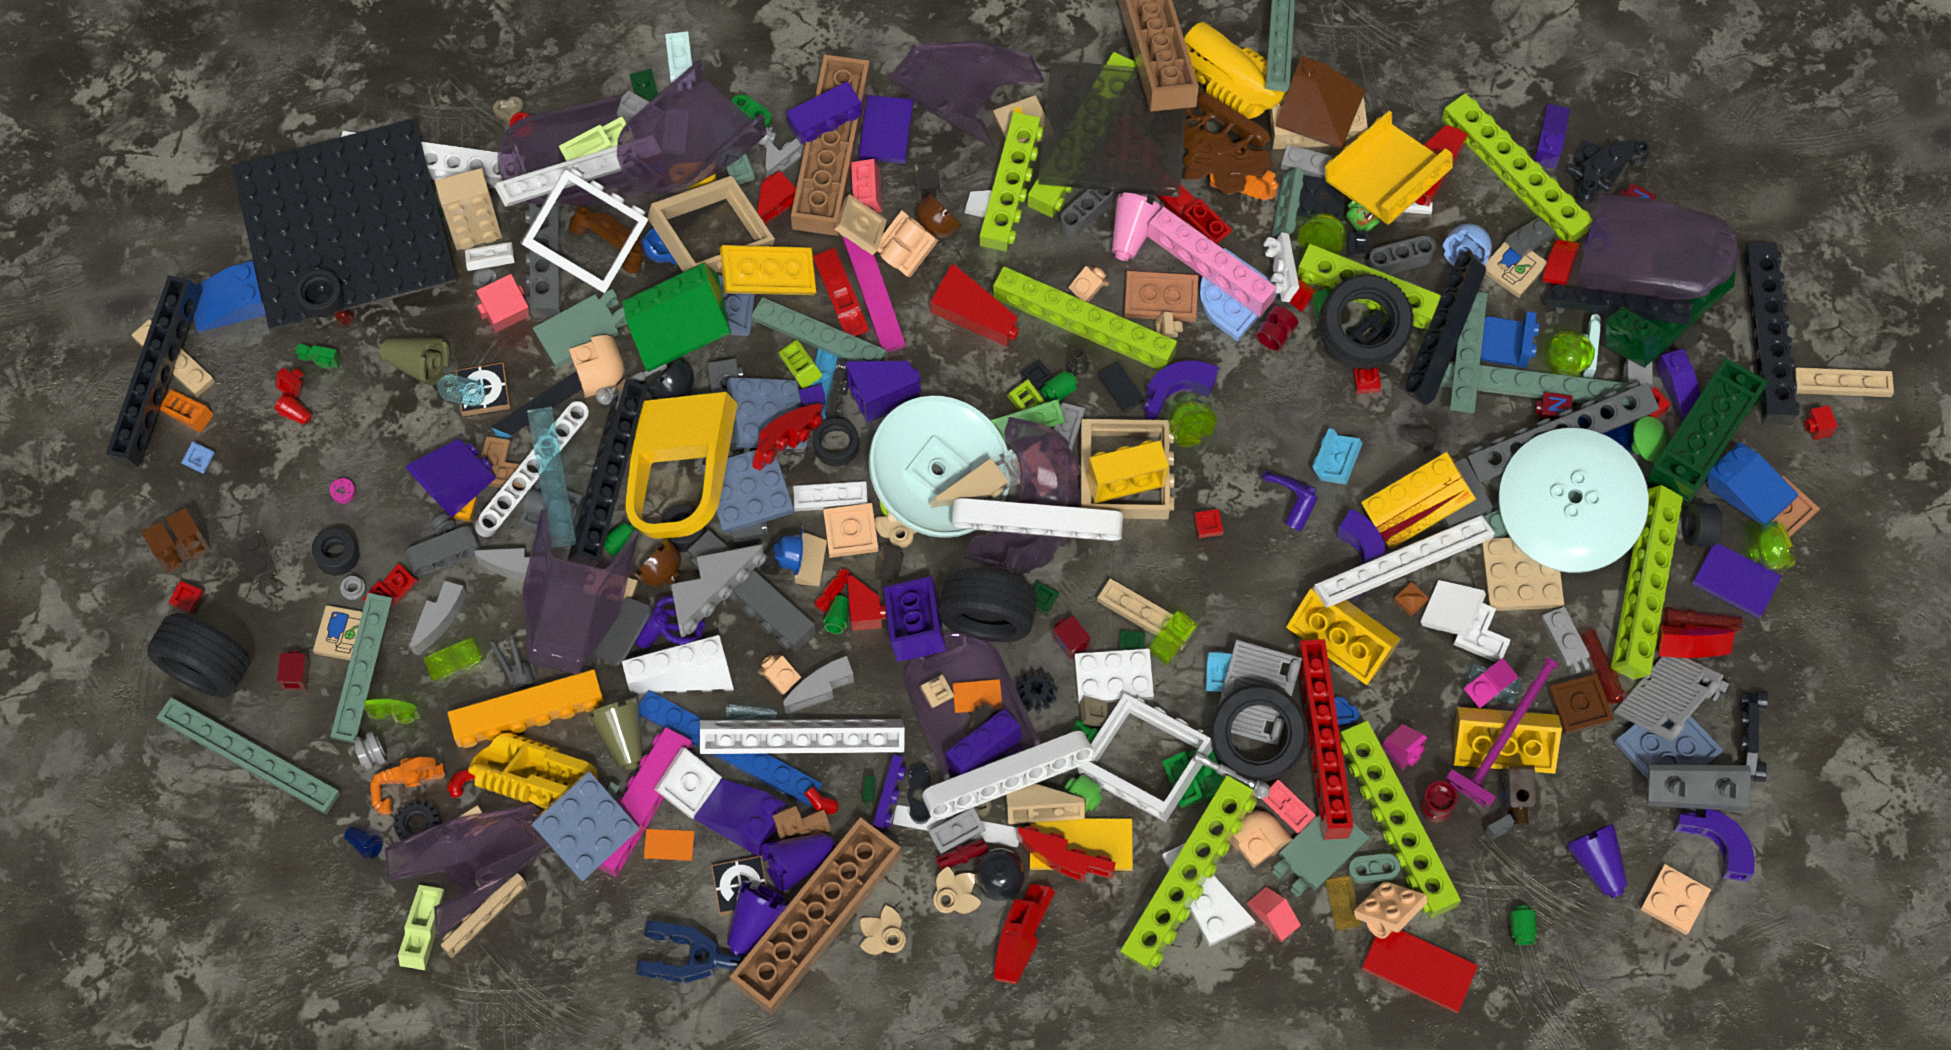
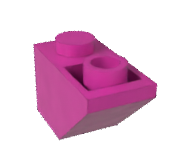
(1405, 746)

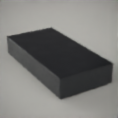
(1120, 387)

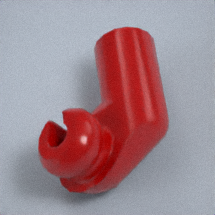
(457, 781)
(821, 803)

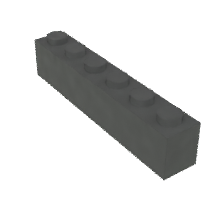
(761, 600)

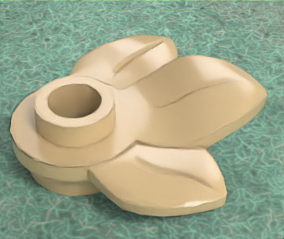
(890, 527)
(958, 890)
(880, 930)

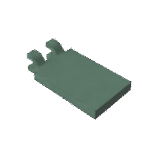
(578, 325)
(1316, 858)

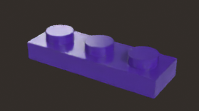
(890, 794)

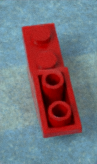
(1197, 215)
(841, 293)
(786, 431)
(1053, 853)
(1017, 936)

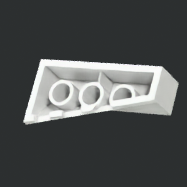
(680, 668)

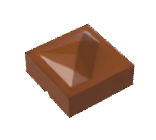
(1411, 599)

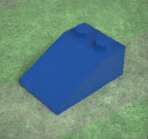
(228, 298)
(1750, 484)

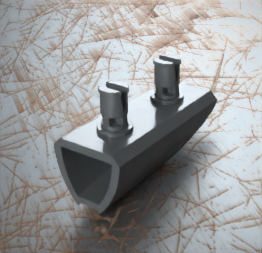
(1699, 786)

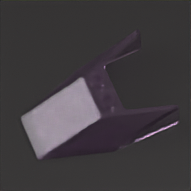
(960, 78)
(570, 603)
(476, 854)

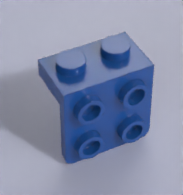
(1509, 340)

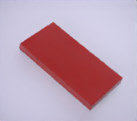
(1421, 969)

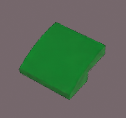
(1203, 785)

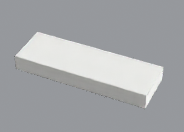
(829, 495)

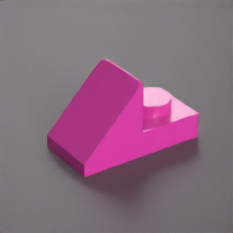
(1490, 683)

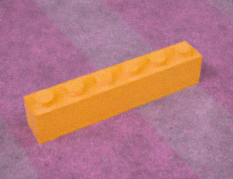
(526, 709)

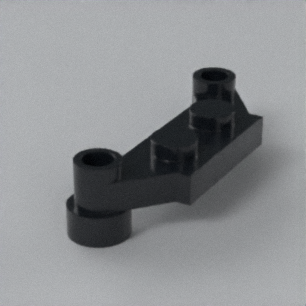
(1607, 162)
(1750, 741)

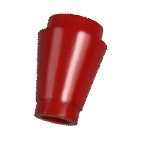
(292, 409)

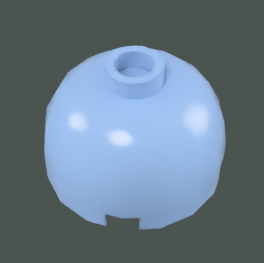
(1467, 238)

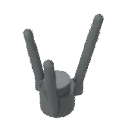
(522, 674)

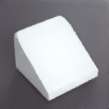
(978, 203)

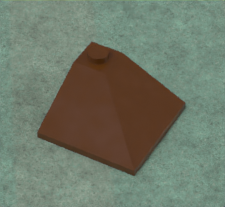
(1320, 103)

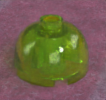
(1324, 232)
(1569, 352)
(1191, 421)
(1772, 547)

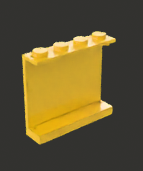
(1386, 169)

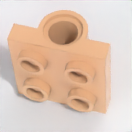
(906, 244)
(1389, 908)

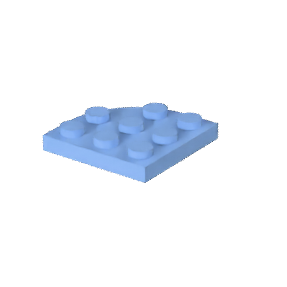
(1226, 311)

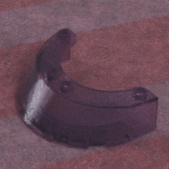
(1046, 479)

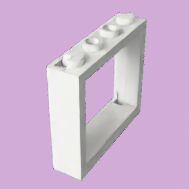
(613, 200)
(1159, 719)

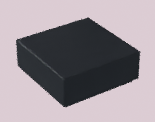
(1036, 374)

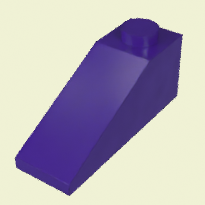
(1552, 136)
(1679, 381)

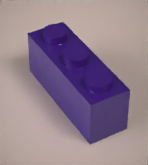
(824, 113)
(984, 744)

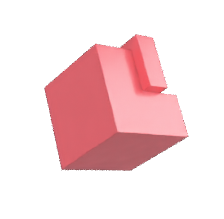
(502, 303)

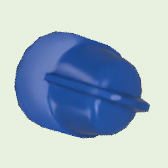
(789, 552)

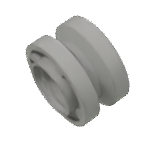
(369, 750)

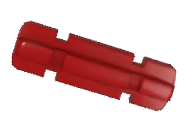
(832, 589)

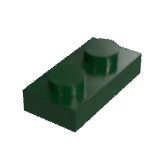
(644, 84)

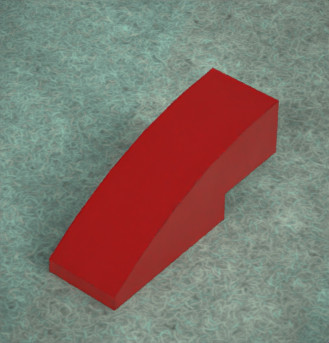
(1694, 641)

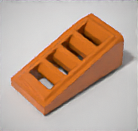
(196, 420)

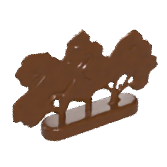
(1217, 153)

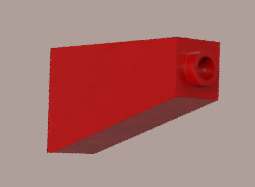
(1454, 141)
(973, 308)

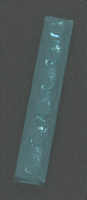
(551, 477)

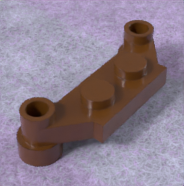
(611, 231)

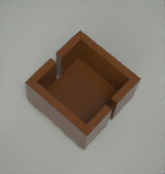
(174, 554)

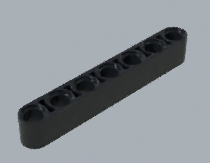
(1445, 328)

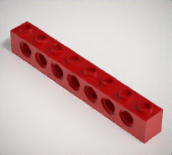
(1324, 740)

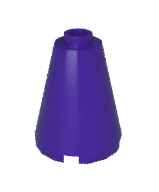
(796, 858)
(1601, 859)
(753, 916)

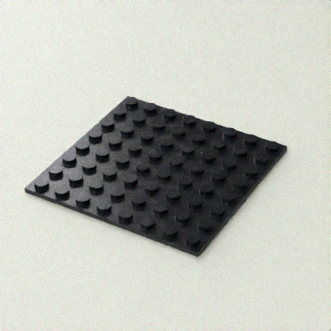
(348, 209)

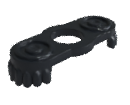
(919, 780)

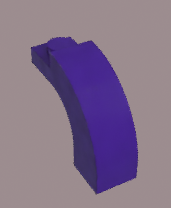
(1178, 377)
(1363, 536)
(1727, 835)

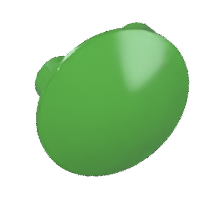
(1649, 438)

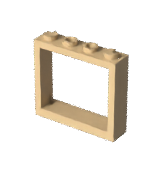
(699, 197)
(1118, 427)

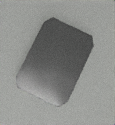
(623, 632)

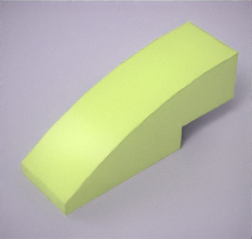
(594, 140)
(420, 928)

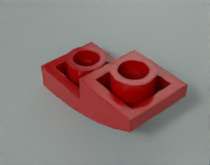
(1560, 262)
(395, 585)

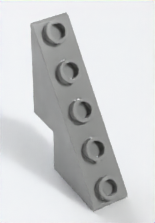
(719, 576)

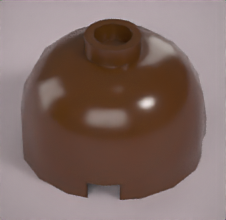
(936, 218)
(660, 565)

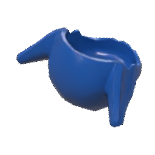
(656, 249)

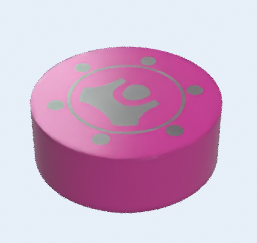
(342, 491)

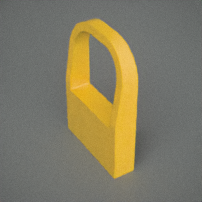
(679, 431)

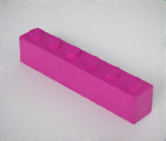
(641, 799)

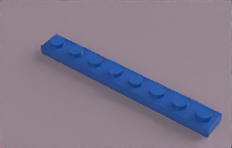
(758, 765)

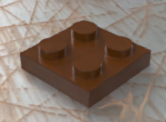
(1580, 704)

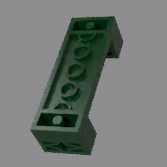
(1645, 339)
(1707, 430)

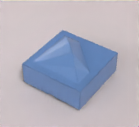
(198, 458)

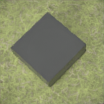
(1499, 827)

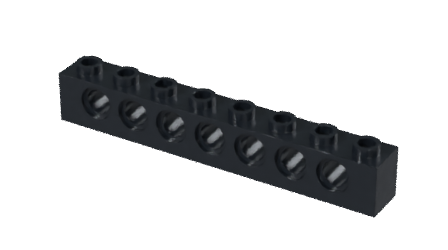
(1767, 256)
(153, 371)
(607, 473)

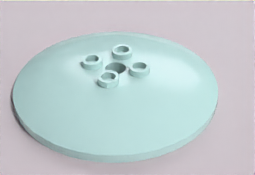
(926, 434)
(1567, 533)

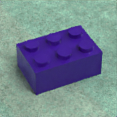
(914, 619)

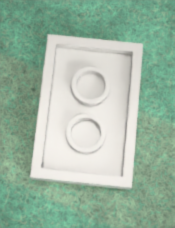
(1113, 673)

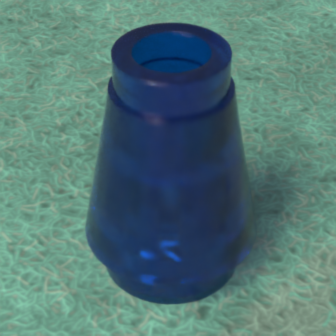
(364, 842)

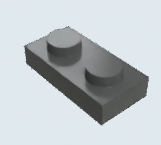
(1530, 236)

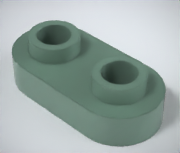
(1373, 868)

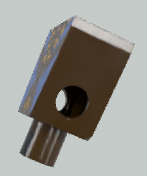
(1519, 781)

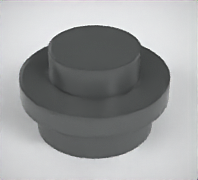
(484, 277)

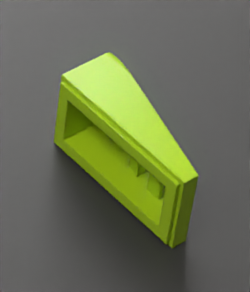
(800, 364)
(1032, 393)

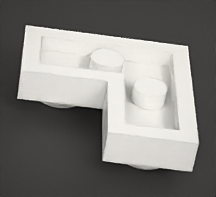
(1481, 640)

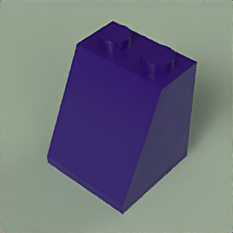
(881, 386)
(452, 475)

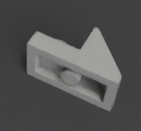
(782, 159)

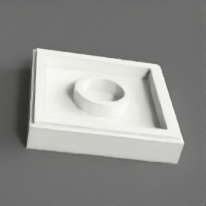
(1453, 608)
(687, 782)

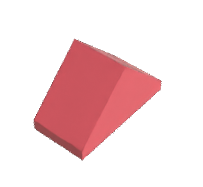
(1274, 913)

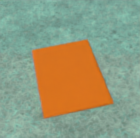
(970, 694)
(669, 844)

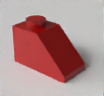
(775, 196)
(864, 606)

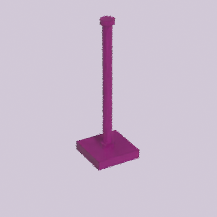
(1472, 786)

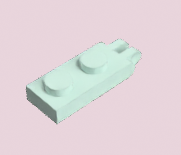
(678, 53)
(1593, 335)

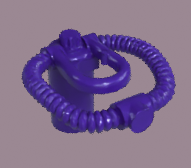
(1304, 502)
(659, 623)

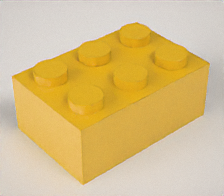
(1127, 471)

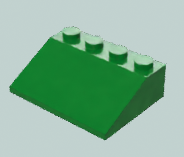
(677, 316)

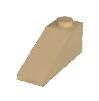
(979, 484)
(1043, 804)

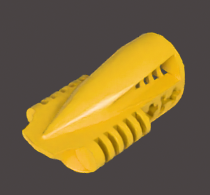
(1235, 75)
(526, 770)

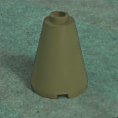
(417, 357)
(620, 732)

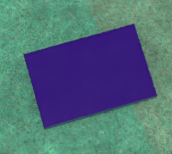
(886, 129)
(1737, 580)

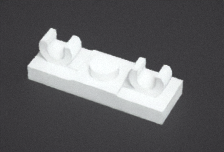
(1284, 266)

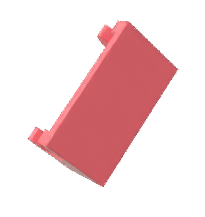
(867, 183)
(1289, 807)

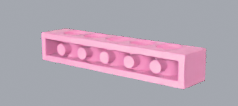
(1211, 261)

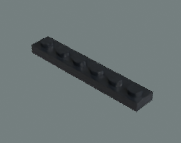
(1608, 302)

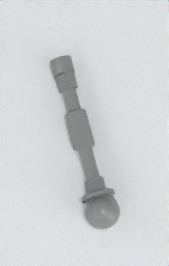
(605, 395)
(1260, 788)

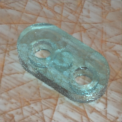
(459, 391)

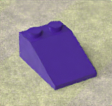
(741, 814)

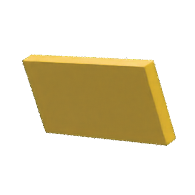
(767, 270)
(1095, 837)

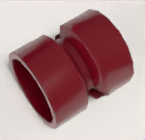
(1276, 329)
(1438, 801)

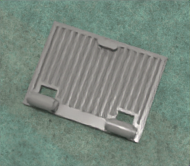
(1258, 666)
(1669, 695)

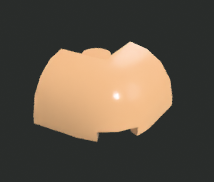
(598, 364)
(1260, 837)

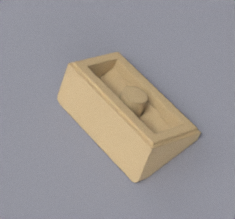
(812, 560)

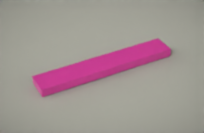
(875, 297)

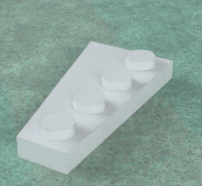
(1216, 910)

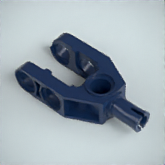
(694, 970)

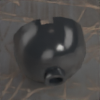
(674, 382)
(999, 874)

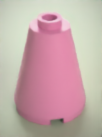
(1131, 224)

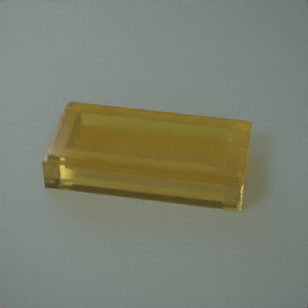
(1342, 903)

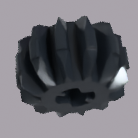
(1039, 683)

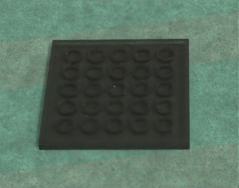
(1106, 135)

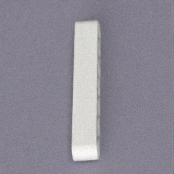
(526, 478)
(1037, 519)
(1008, 775)

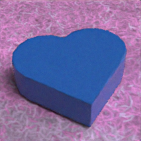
(1346, 714)

